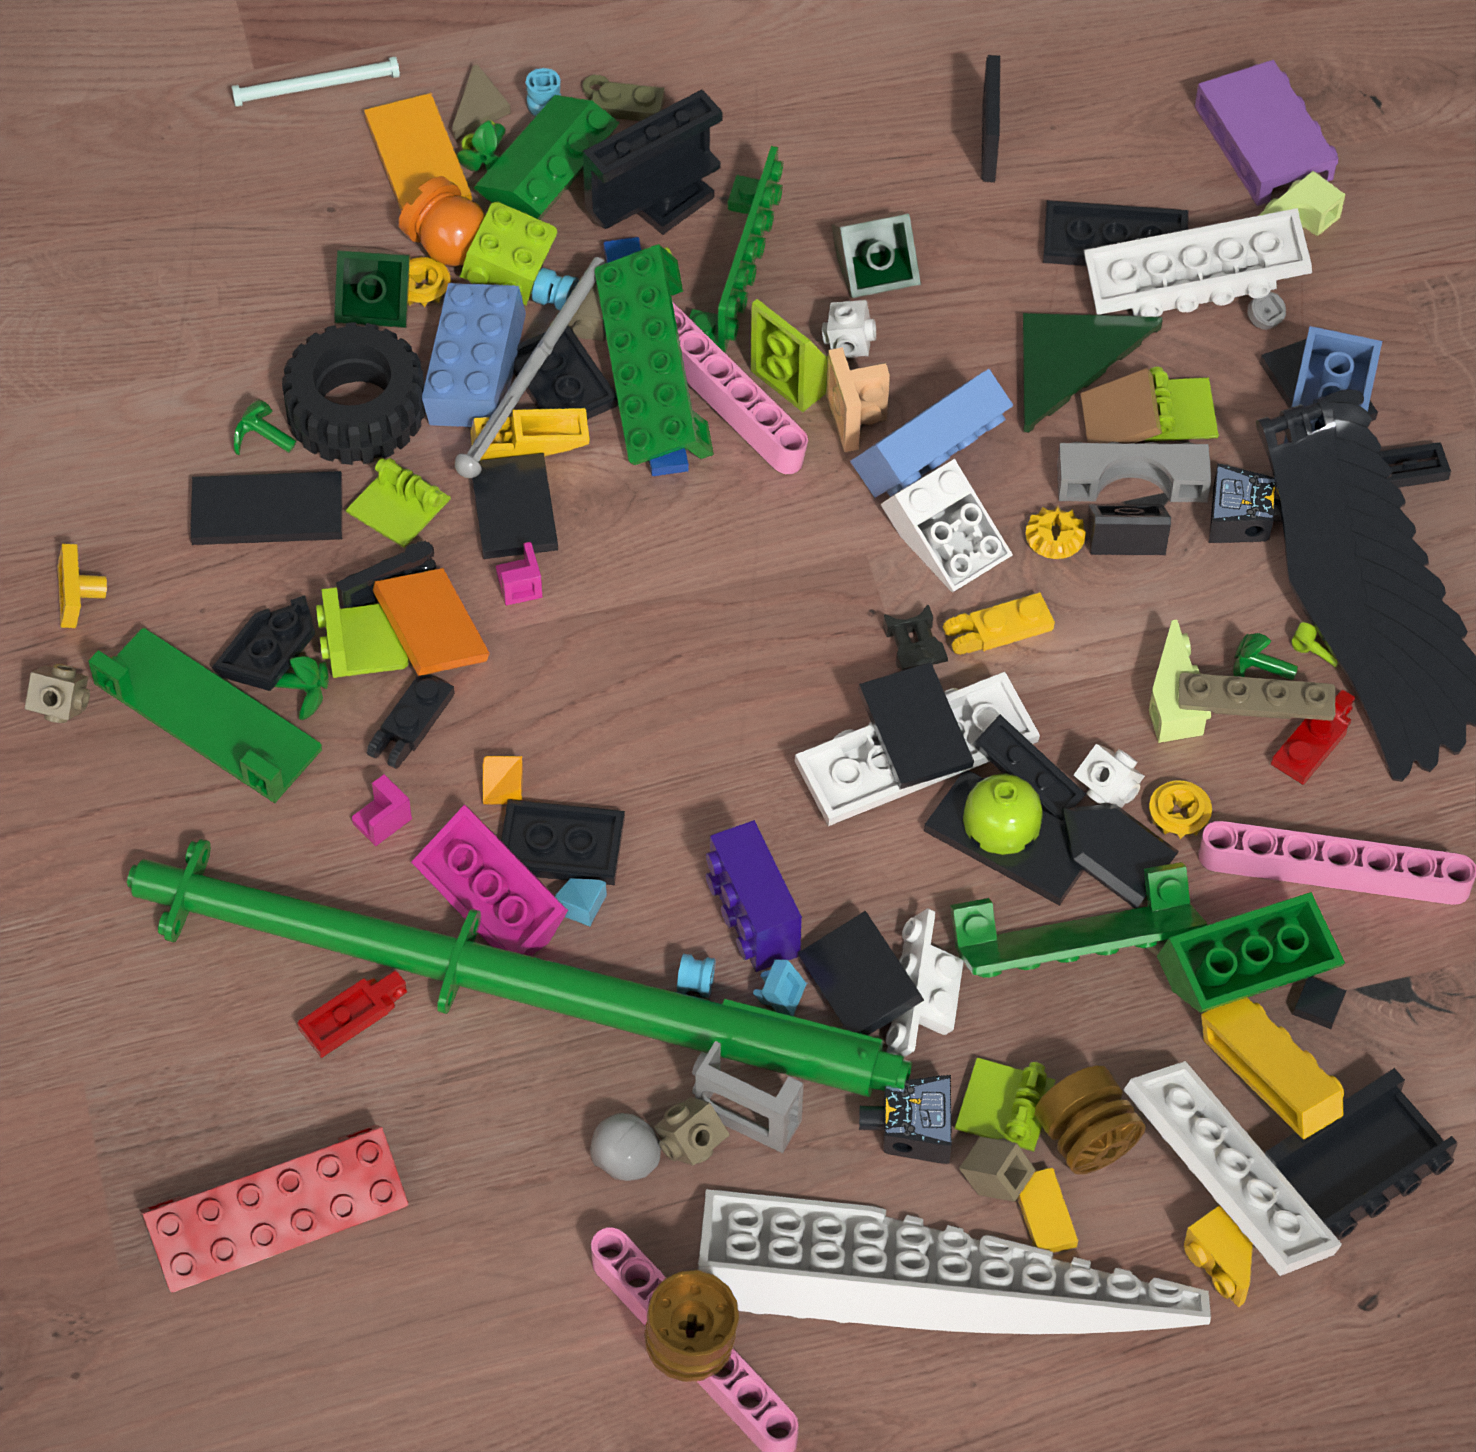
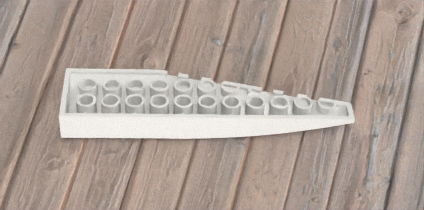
(891, 1272)

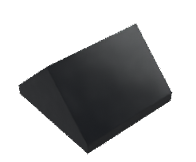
(1128, 529)

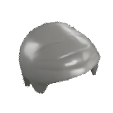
(625, 1147)

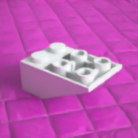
(947, 526)

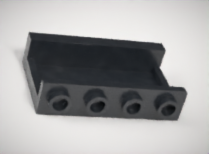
(650, 160)
(1364, 1156)

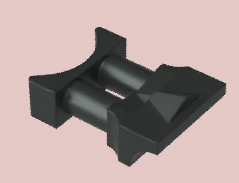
(918, 653)

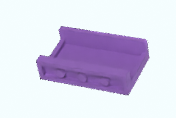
(1264, 129)

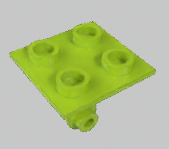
(1183, 408)
(398, 503)
(1003, 1102)

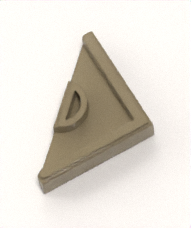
(479, 104)

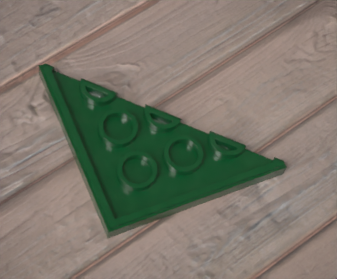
(1071, 353)

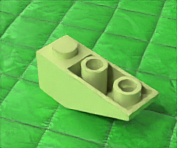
(1167, 718)

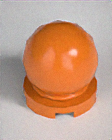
(442, 221)

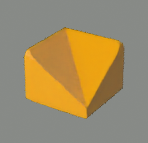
(502, 779)

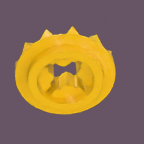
(437, 280)
(1040, 535)
(1184, 795)

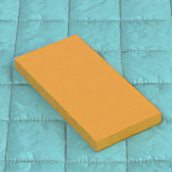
(414, 146)

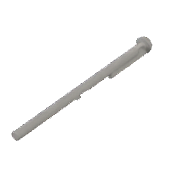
(468, 464)

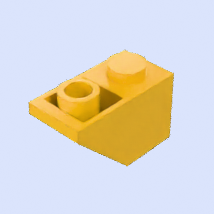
(1223, 1252)

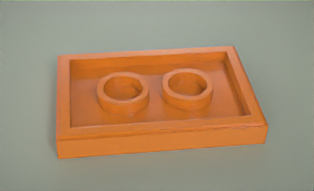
(430, 621)

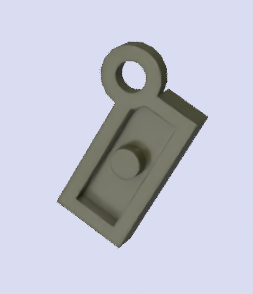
(624, 100)

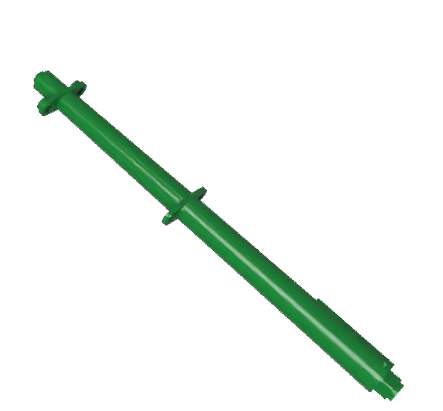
(745, 1032)

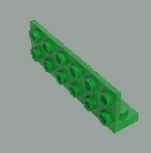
(756, 199)
(649, 356)
(206, 713)
(1164, 917)

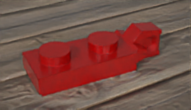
(1313, 741)
(351, 1012)

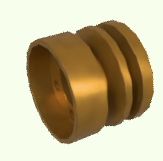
(1089, 1119)
(695, 1303)

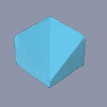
(582, 899)

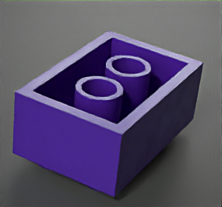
(753, 896)

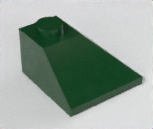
(372, 287)

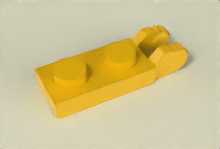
(1000, 624)

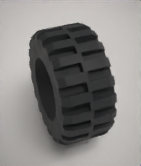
(347, 357)

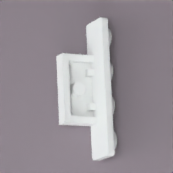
(937, 979)

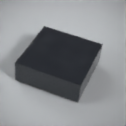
(1319, 1002)

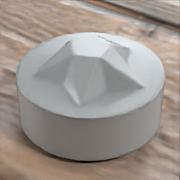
(1267, 311)

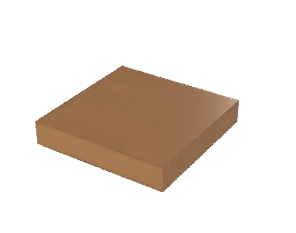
(1122, 410)

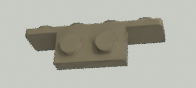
(1256, 697)

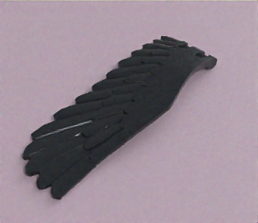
(1369, 581)

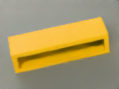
(1274, 1066)

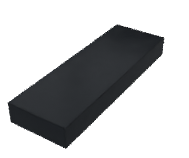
(1019, 757)

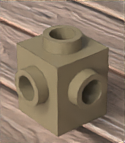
(57, 693)
(690, 1131)

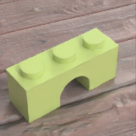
(1316, 200)

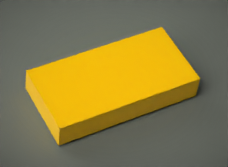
(1047, 1213)

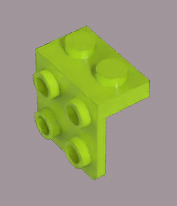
(508, 249)
(358, 638)

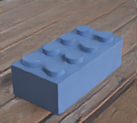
(473, 353)
(1335, 363)
(933, 435)

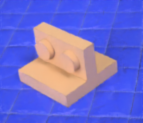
(855, 396)

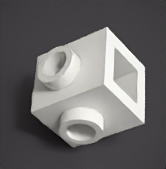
(850, 328)
(1110, 776)

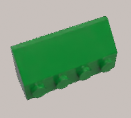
(546, 155)
(1250, 953)

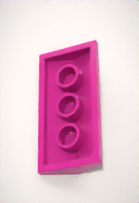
(483, 874)

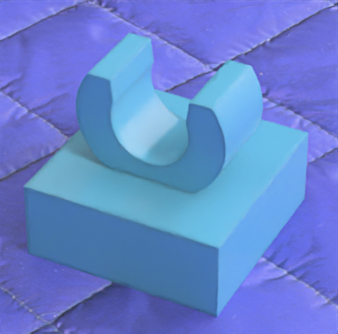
(781, 988)

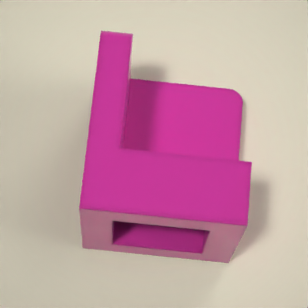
(520, 579)
(385, 813)

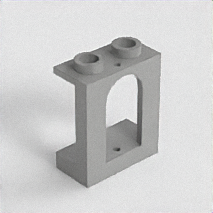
(783, 1111)

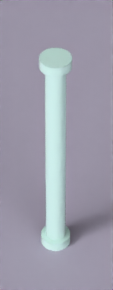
(315, 81)

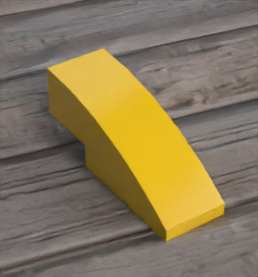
(536, 432)

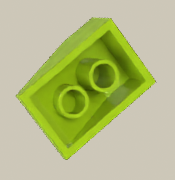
(786, 358)

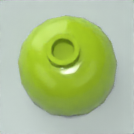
(1003, 814)

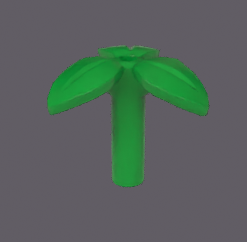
(486, 142)
(253, 421)
(1249, 655)
(307, 678)

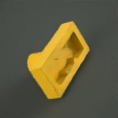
(75, 586)

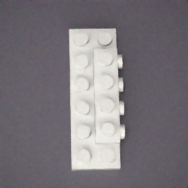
(1198, 265)
(854, 772)
(1232, 1168)

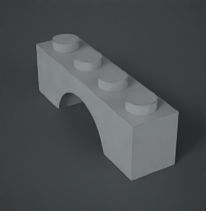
(1176, 469)

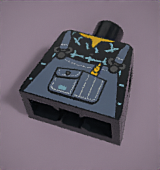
(1242, 506)
(914, 1119)

